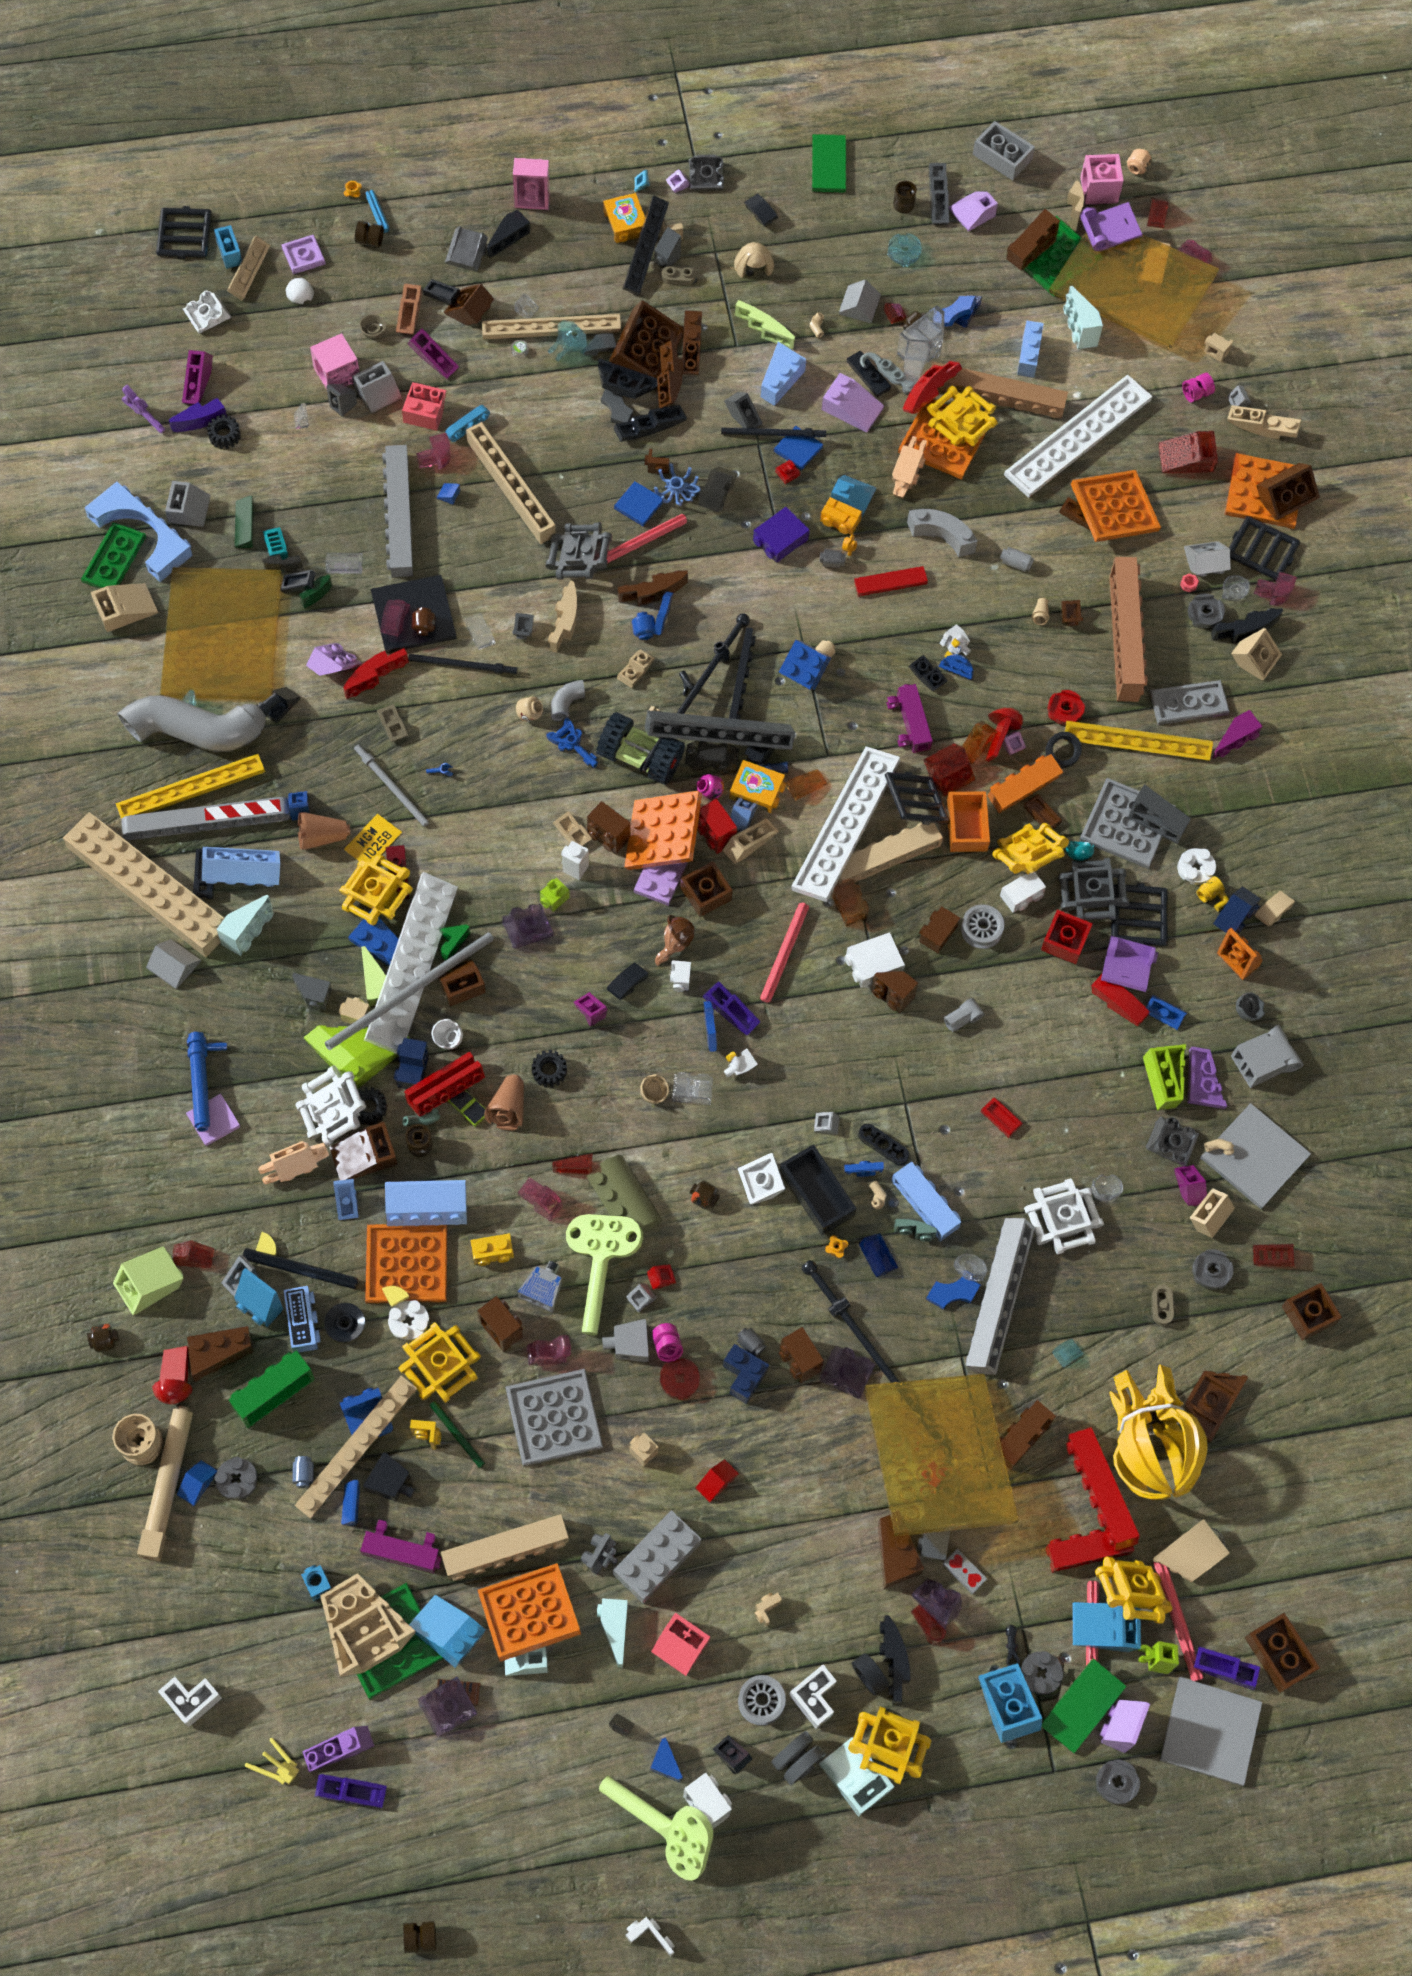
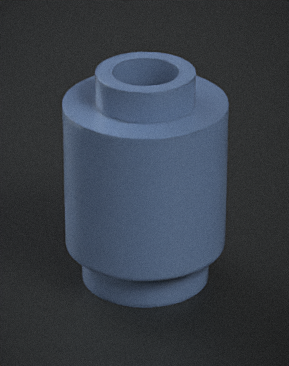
(302, 1472)

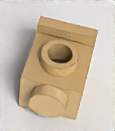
(1217, 346)

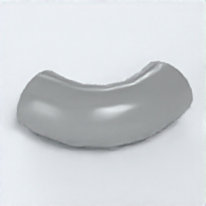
(564, 697)

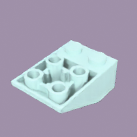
(1083, 320)
(244, 924)
(857, 1786)

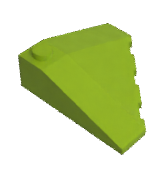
(352, 1054)

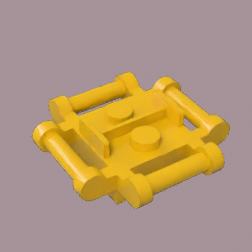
(962, 416)
(1030, 848)
(376, 889)
(439, 1362)
(1134, 1587)
(890, 1743)

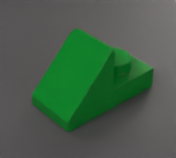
(456, 937)

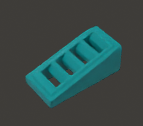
(283, 552)

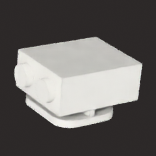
(873, 956)

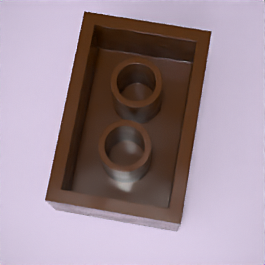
(1282, 1652)

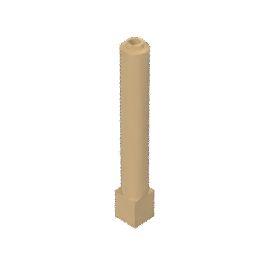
(153, 1536)

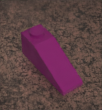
(432, 353)
(197, 376)

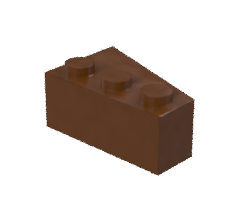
(1034, 240)
(1025, 1433)
(898, 1555)

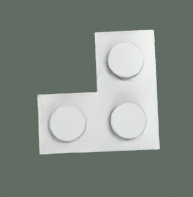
(809, 1696)
(190, 1705)

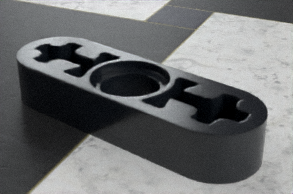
(884, 1152)

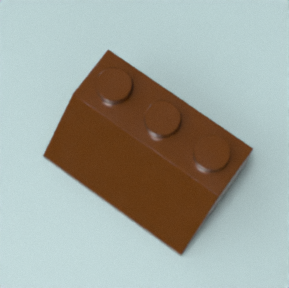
(1288, 490)

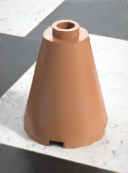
(320, 830)
(507, 1104)

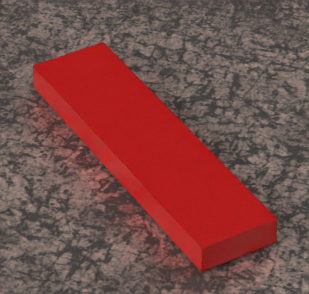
(890, 581)

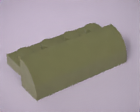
(623, 1193)

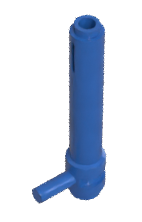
(197, 1054)

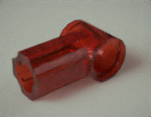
(928, 1623)

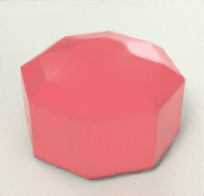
(1189, 582)

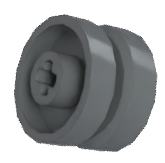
(801, 1761)

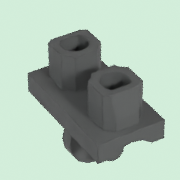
(602, 1555)

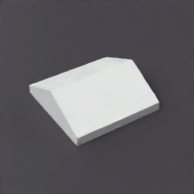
(762, 1179)

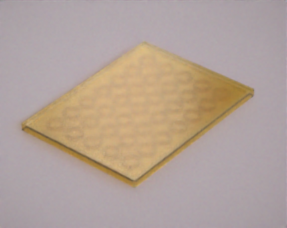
(1138, 285)
(221, 633)
(940, 1455)

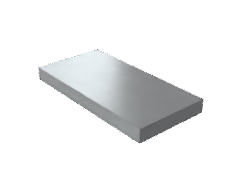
(1189, 702)

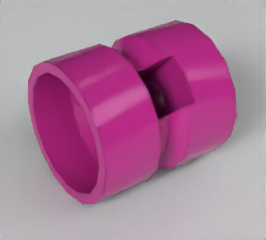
(1198, 387)
(667, 1342)

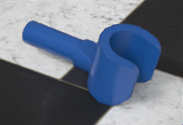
(442, 769)

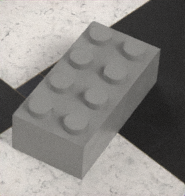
(657, 1557)

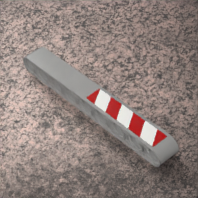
(205, 818)

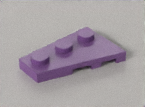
(1202, 1080)

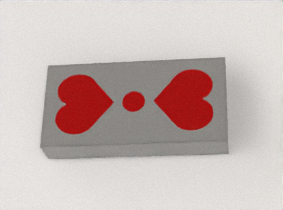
(964, 1571)

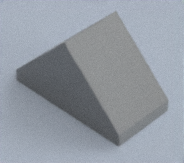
(233, 1276)

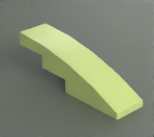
(760, 321)

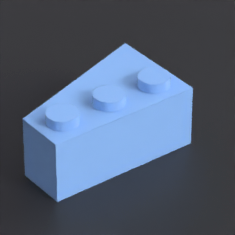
(782, 373)

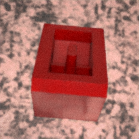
(716, 1480)

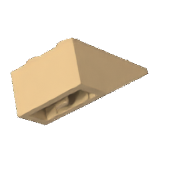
(123, 604)

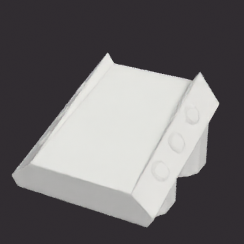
(206, 312)

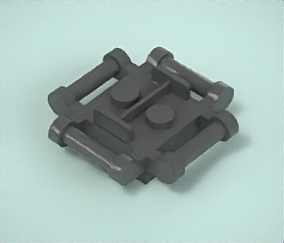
(580, 551)
(1093, 889)

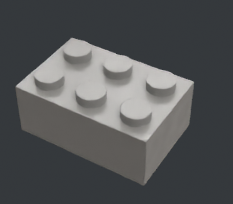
(1003, 150)

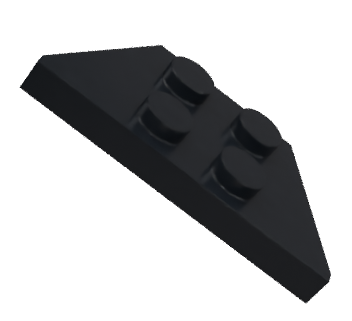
(625, 380)

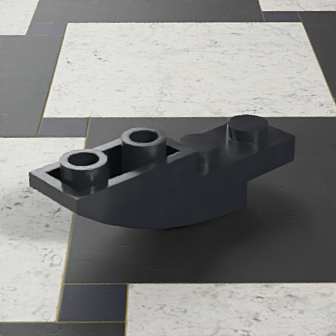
(1242, 629)
(894, 1651)

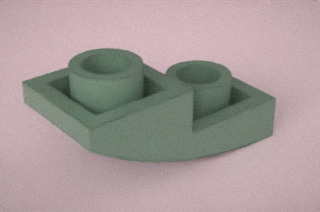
(922, 1230)

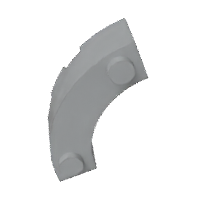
(944, 525)

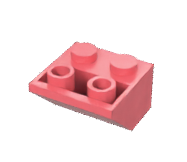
(424, 406)
(680, 1644)

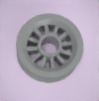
(992, 932)
(755, 1682)

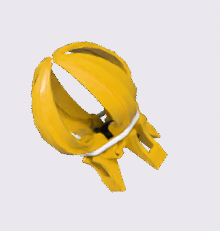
(1135, 1455)

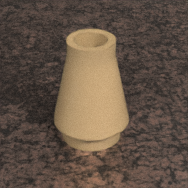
(1041, 612)

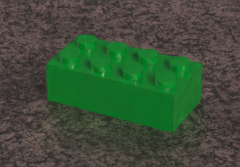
(271, 1388)

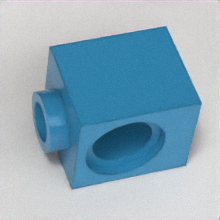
(315, 1591)

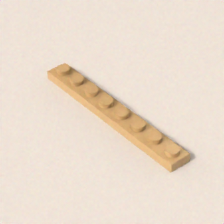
(548, 326)
(355, 1447)

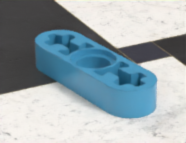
(474, 417)

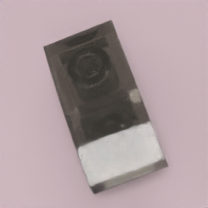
(289, 565)

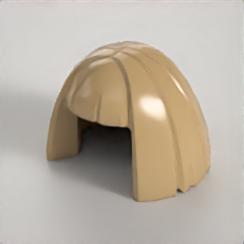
(755, 256)

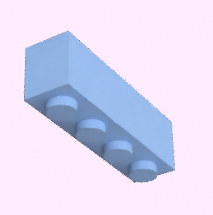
(926, 1201)

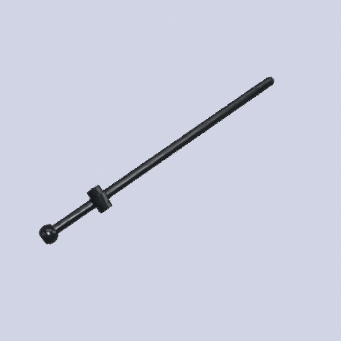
(721, 654)
(840, 1307)

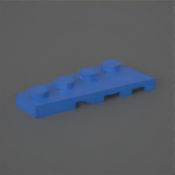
(377, 939)

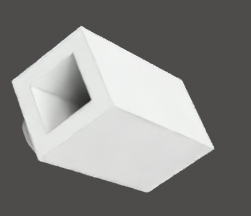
(575, 860)

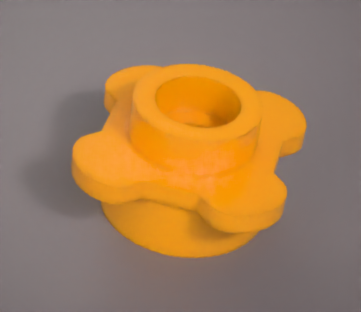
(352, 189)
(849, 545)
(838, 1252)

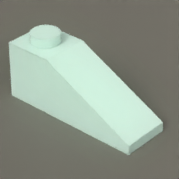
(613, 1621)

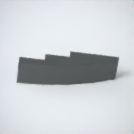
(938, 193)

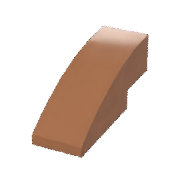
(409, 309)

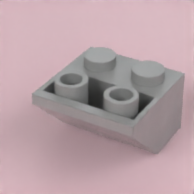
(376, 387)
(187, 504)

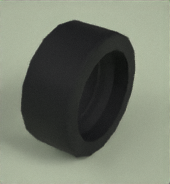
(1065, 736)
(870, 1674)

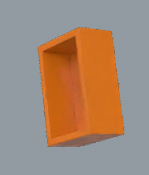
(968, 821)

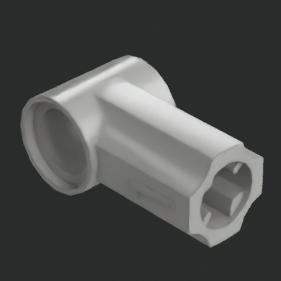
(967, 1012)

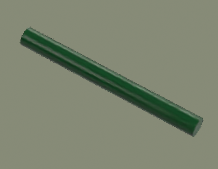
(457, 1434)

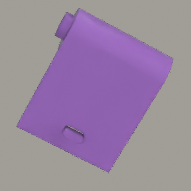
(1109, 226)
(1128, 963)

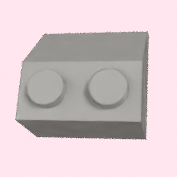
(1208, 558)

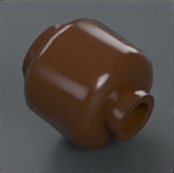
(423, 621)

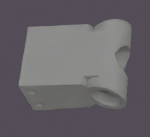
(1266, 1057)

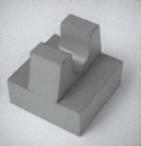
(1239, 397)

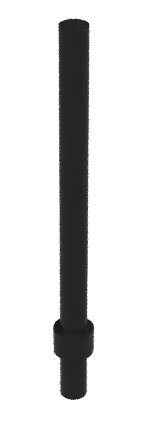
(808, 433)
(498, 668)

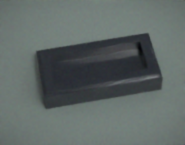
(441, 291)
(298, 581)

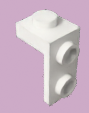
(637, 1929)

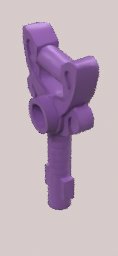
(139, 407)

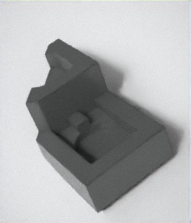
(600, 342)

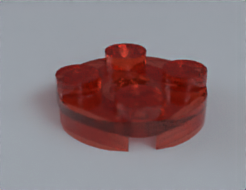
(679, 1390)

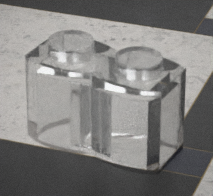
(692, 1088)

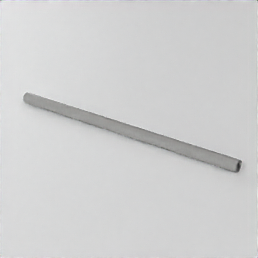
(408, 991)

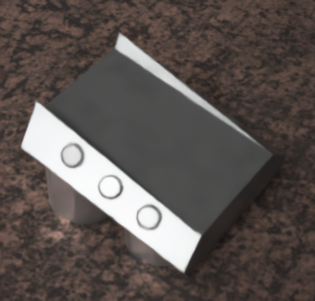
(706, 172)
(466, 249)
(1172, 1140)

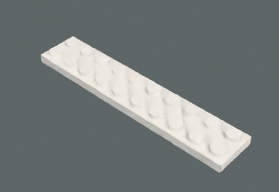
(1077, 436)
(845, 824)
(412, 959)

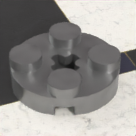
(1203, 620)
(1202, 1274)
(235, 1467)
(1053, 1673)
(1106, 1787)

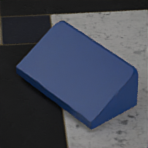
(1166, 1012)
(351, 1503)

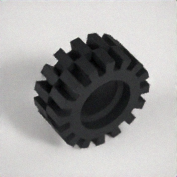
(226, 440)
(555, 1078)
(380, 1110)

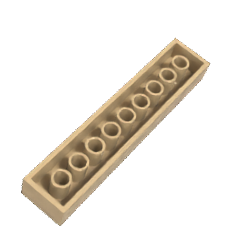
(145, 883)

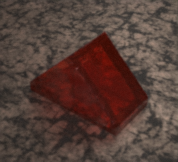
(1157, 212)
(193, 1254)

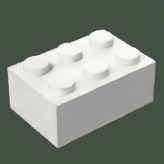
(704, 1796)

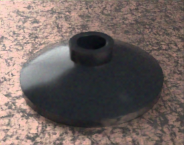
(344, 1313)

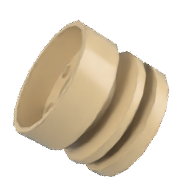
(130, 1432)

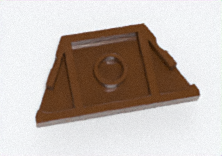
(1213, 1399)

